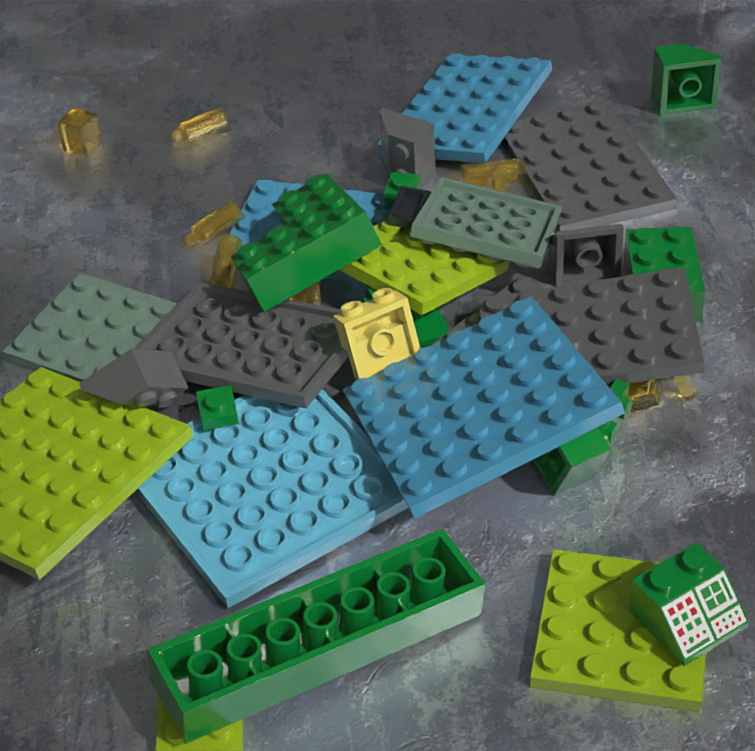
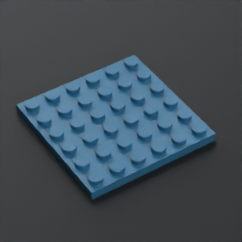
(479, 405)

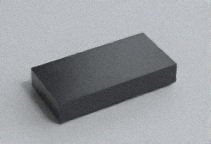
(407, 206)

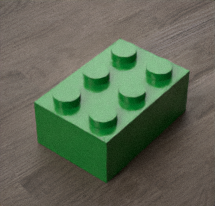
(663, 249)

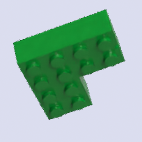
(317, 237)

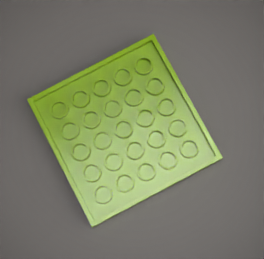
(70, 465)

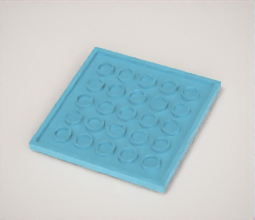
(270, 492)

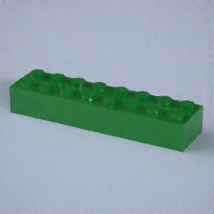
(313, 634)

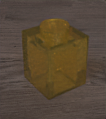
(80, 132)

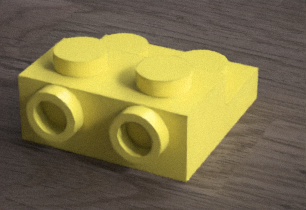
(377, 332)

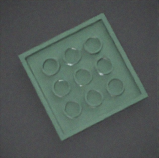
(487, 222)
(86, 328)

